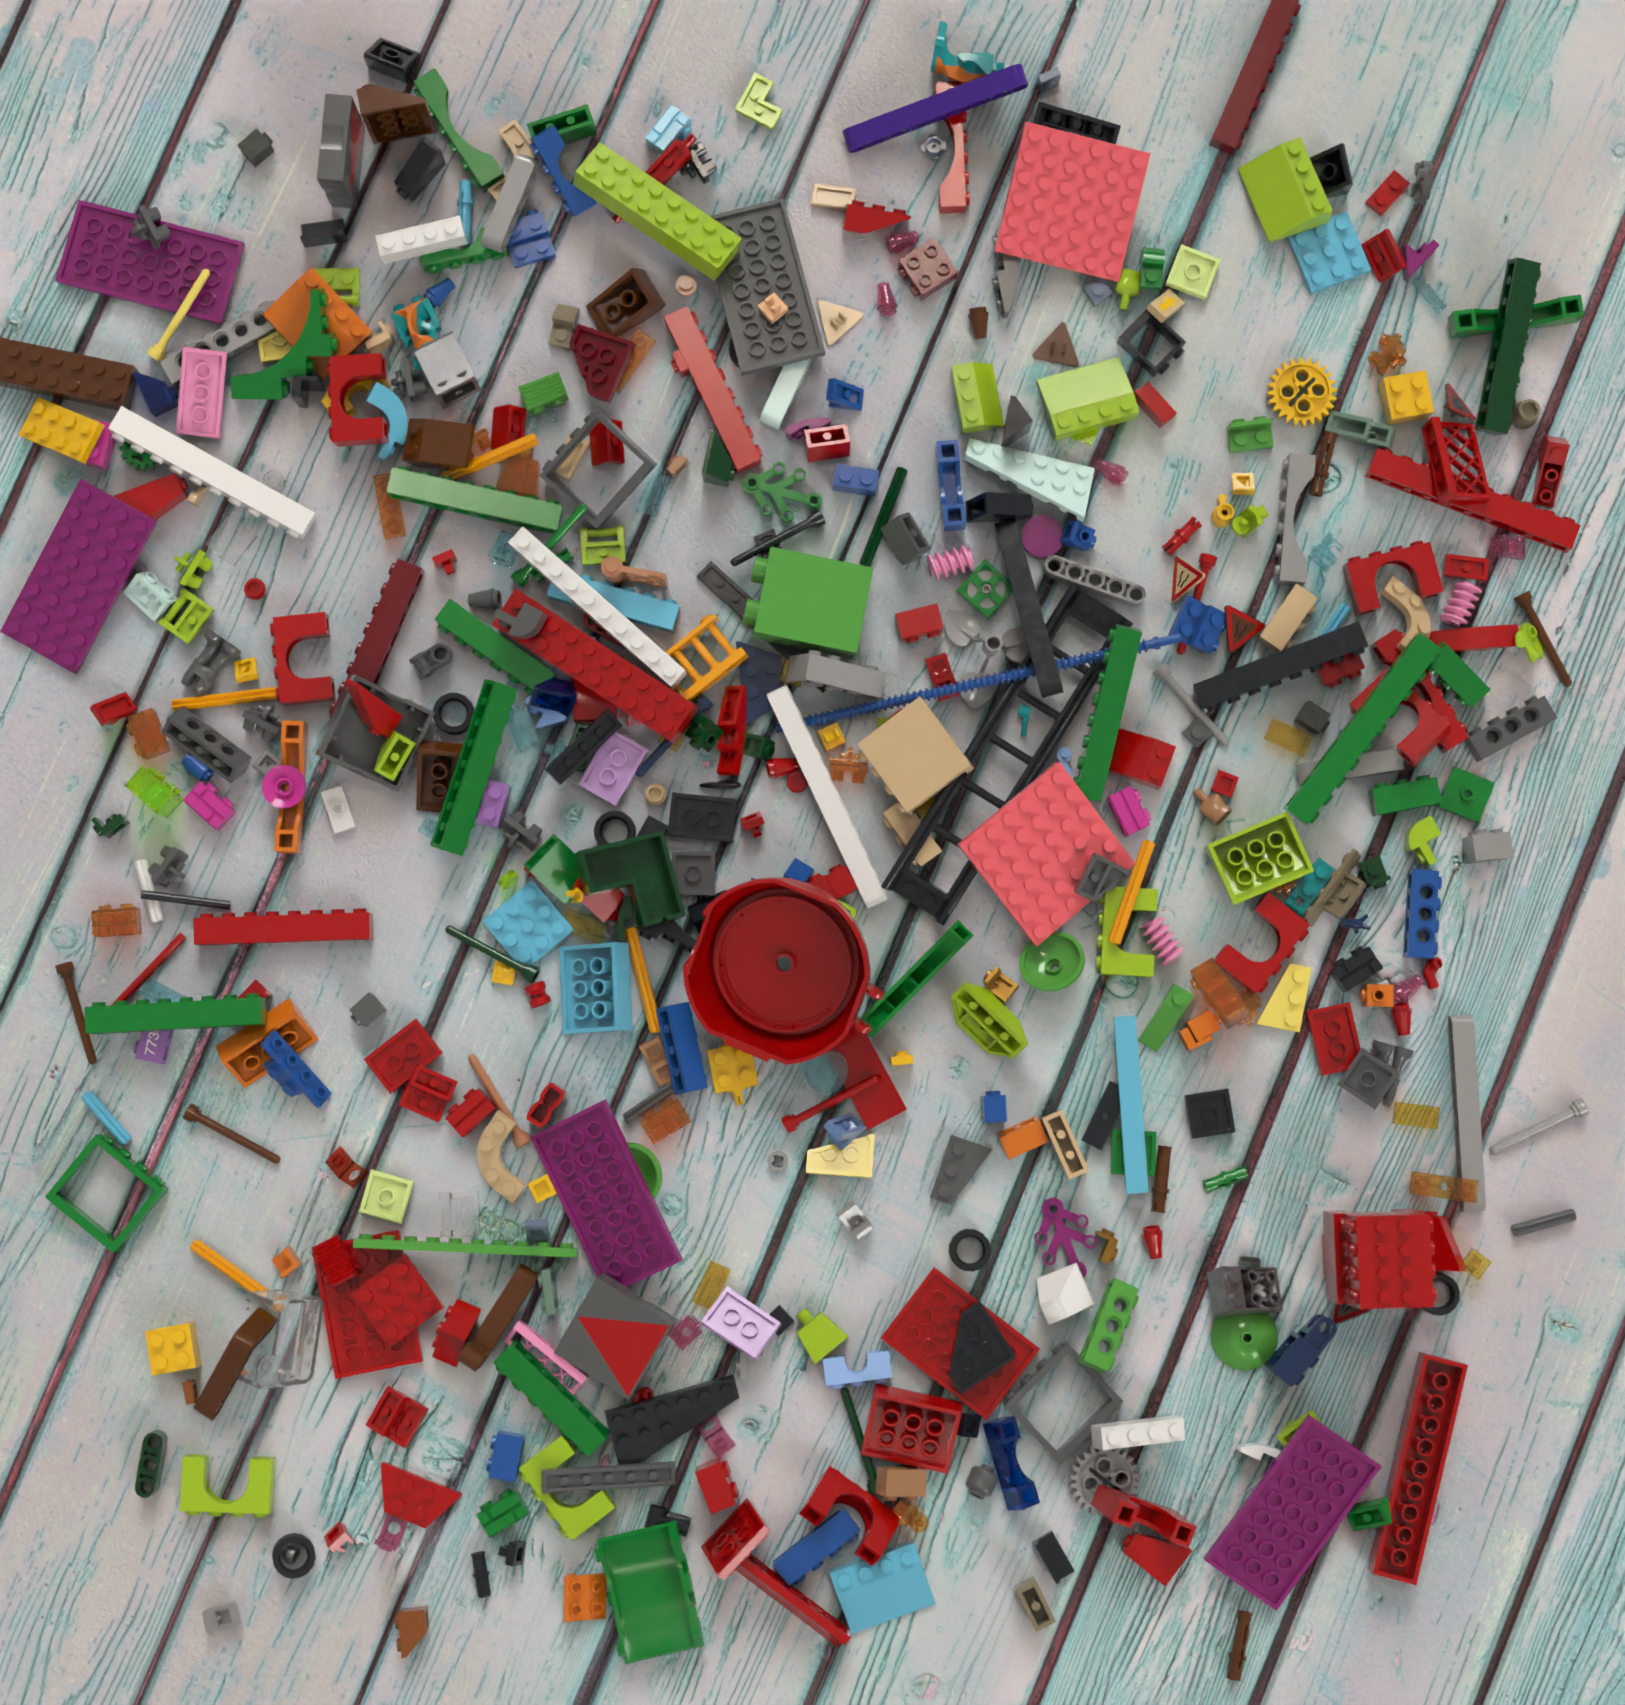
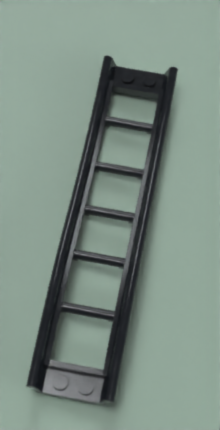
(921, 891)

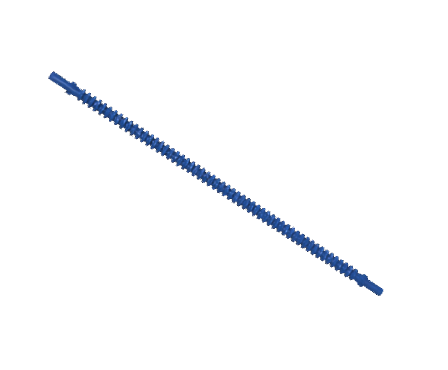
(1154, 643)

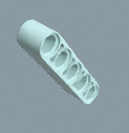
(784, 393)

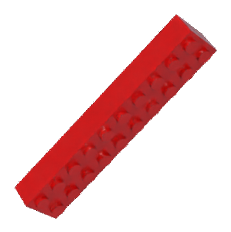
(604, 671)
(1418, 1467)

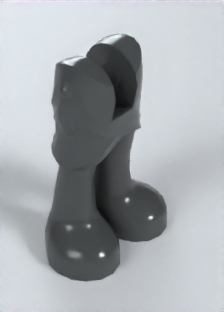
(199, 667)
(1400, 1055)

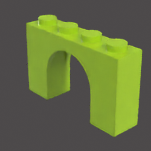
(1111, 958)
(198, 1497)
(572, 1518)

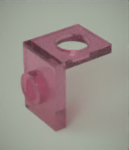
(716, 1437)
(387, 1540)

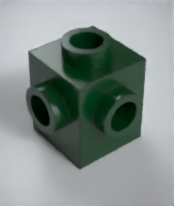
(703, 733)

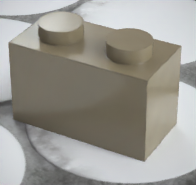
(1034, 1604)

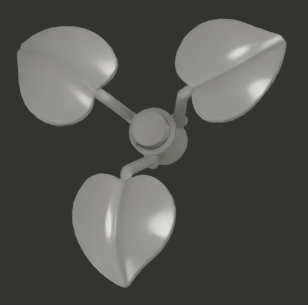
(963, 627)

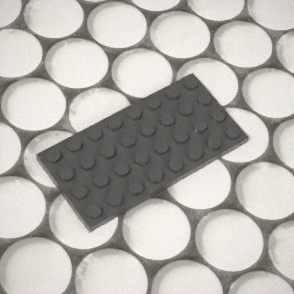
(765, 266)

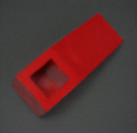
(866, 219)
(1549, 470)

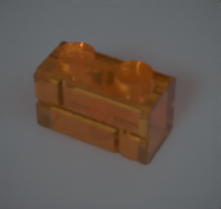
(147, 733)
(116, 922)
(665, 1121)

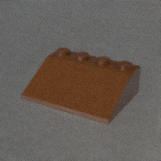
(393, 114)

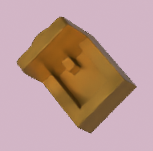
(1000, 985)
(1109, 1249)

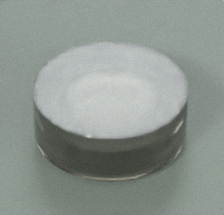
(1249, 1261)

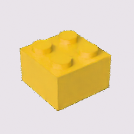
(1406, 397)
(173, 1348)

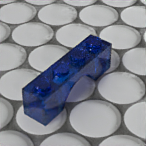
(1016, 1487)

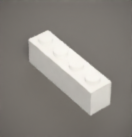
(421, 239)
(1137, 1432)

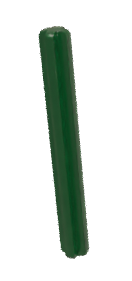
(883, 516)

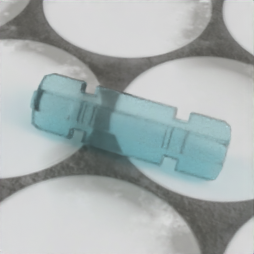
(1429, 294)
(656, 495)

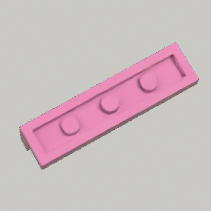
(547, 1349)

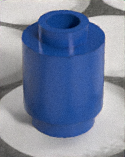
(197, 768)

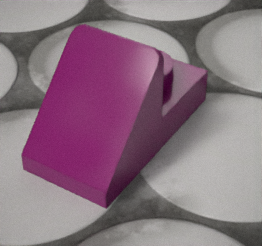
(1415, 259)

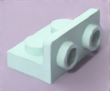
(150, 594)

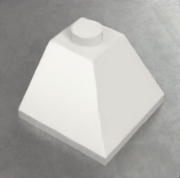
(1063, 1293)

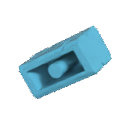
(667, 129)

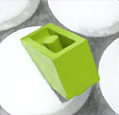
(393, 755)

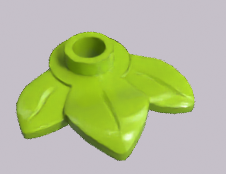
(1527, 639)

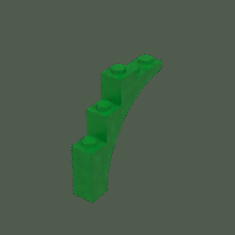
(313, 341)
(916, 977)

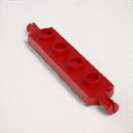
(669, 163)

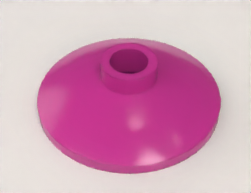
(273, 784)

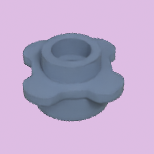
(933, 140)

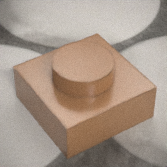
(676, 465)

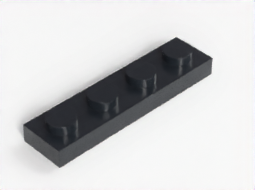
(583, 747)

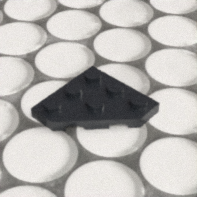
(977, 1348)

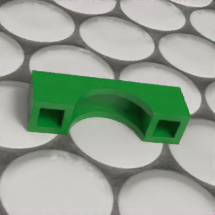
(455, 259)

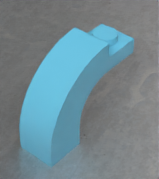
(395, 415)

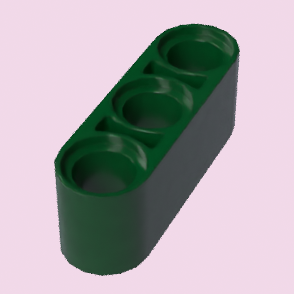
(144, 1472)

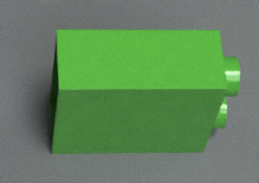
(809, 602)

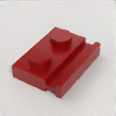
(1384, 255)

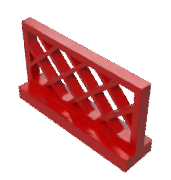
(1441, 461)

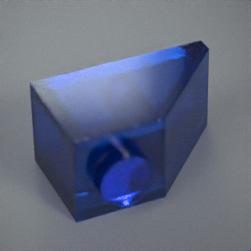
(157, 394)
(554, 695)

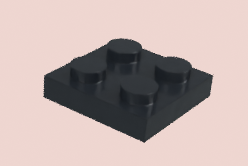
(1209, 1113)

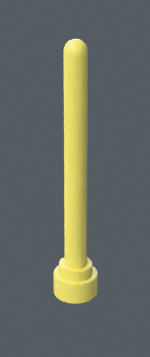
(158, 350)

